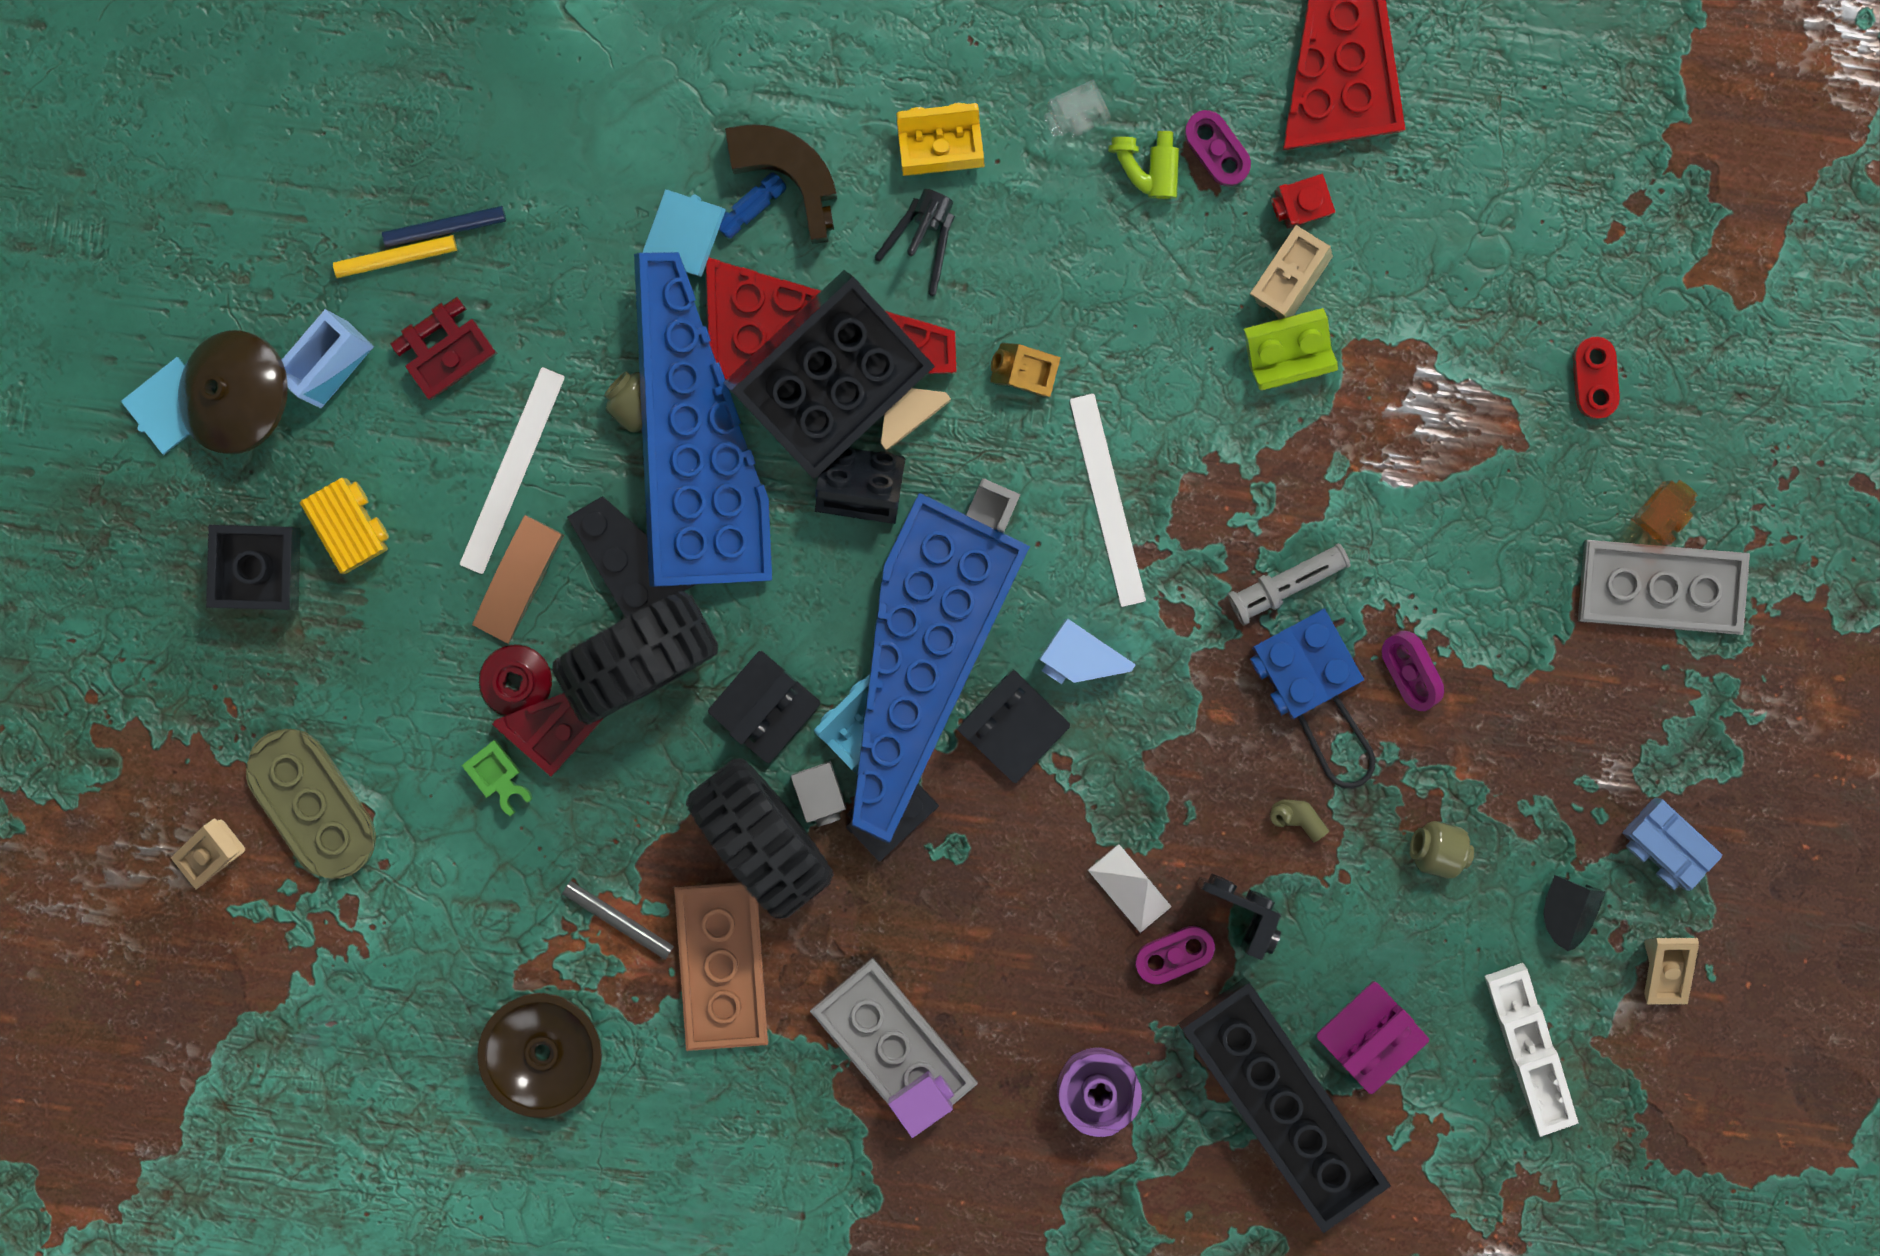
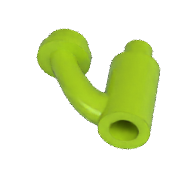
(1163, 170)

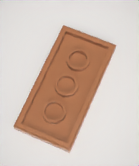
(721, 966)

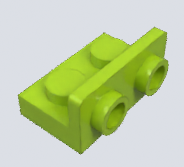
(1290, 349)

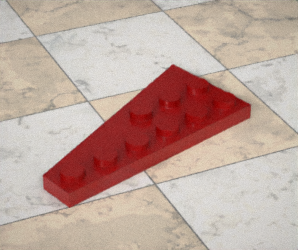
(1344, 75)
(753, 307)

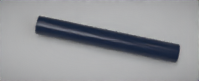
(444, 226)

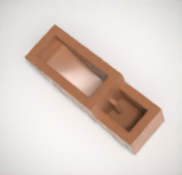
(517, 579)

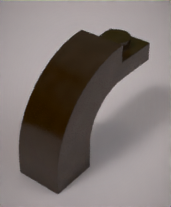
(778, 150)

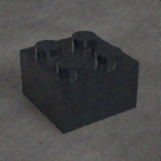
(253, 567)

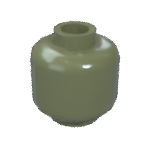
(625, 401)
(1441, 849)

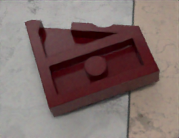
(546, 732)

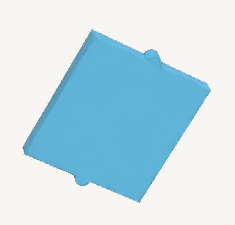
(685, 227)
(157, 407)

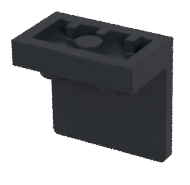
(1013, 726)

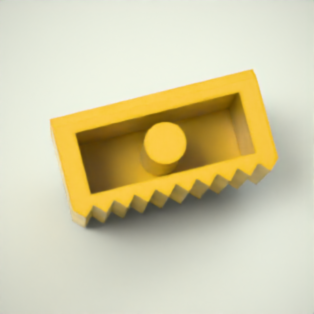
(345, 524)

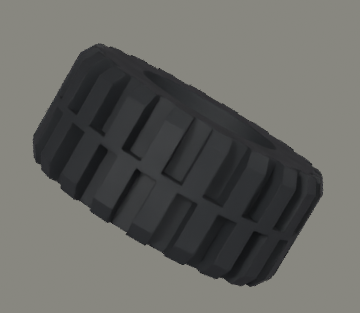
(634, 657)
(759, 839)

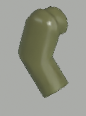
(1298, 814)

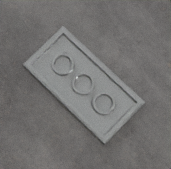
(1663, 587)
(887, 1034)

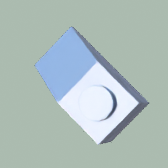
(1081, 656)

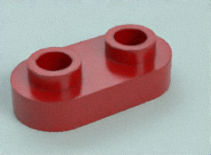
(1593, 377)

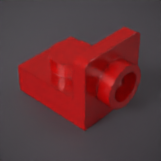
(1302, 201)

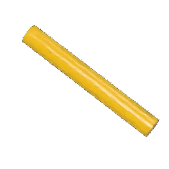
(394, 256)

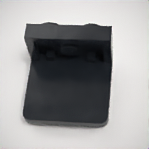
(1262, 932)

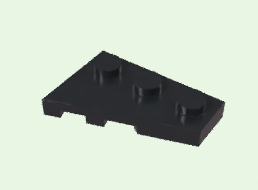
(620, 555)

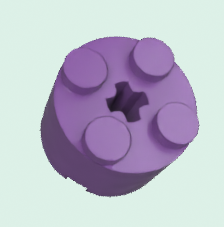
(1114, 1109)

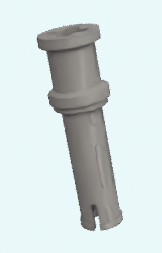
(1271, 591)

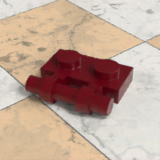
(451, 357)

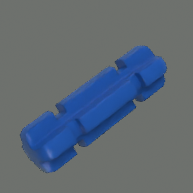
(752, 204)

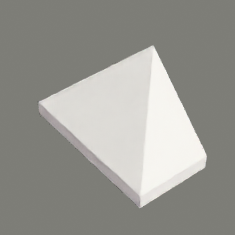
(1129, 888)

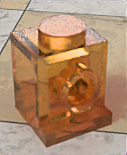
(1666, 511)

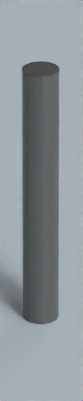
(617, 920)

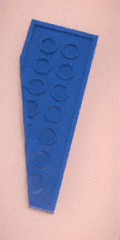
(700, 478)
(931, 623)

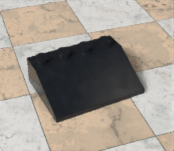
(829, 374)

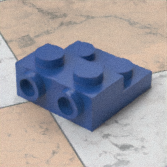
(1306, 665)

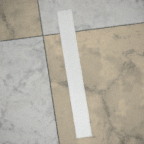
(512, 470)
(1107, 500)

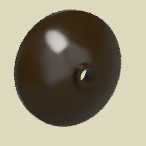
(248, 394)
(523, 1079)

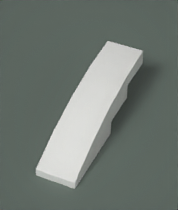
(1531, 1049)

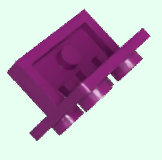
(1372, 1037)

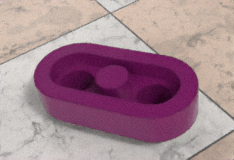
(1218, 148)
(1412, 670)
(1174, 955)

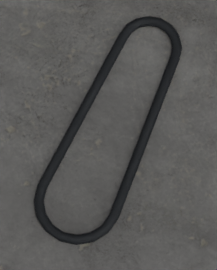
(1329, 774)

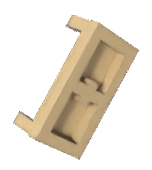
(1292, 273)

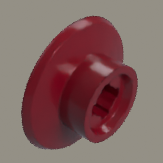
(520, 661)

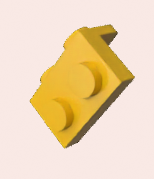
(940, 139)

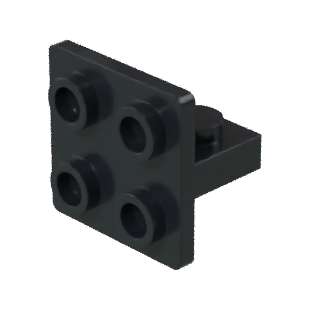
(861, 485)
(764, 707)

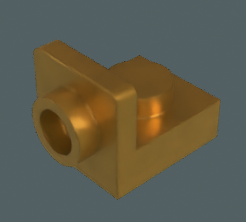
(1024, 368)

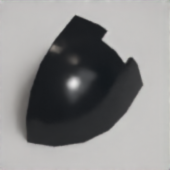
(1571, 911)

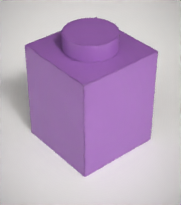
(922, 1103)

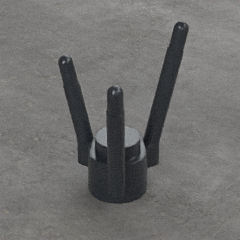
(930, 212)

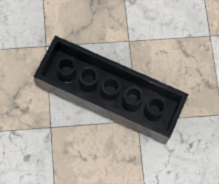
(1284, 1104)

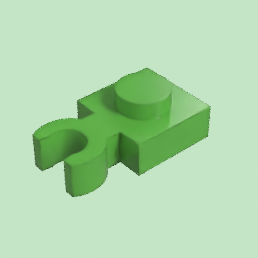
(493, 772)

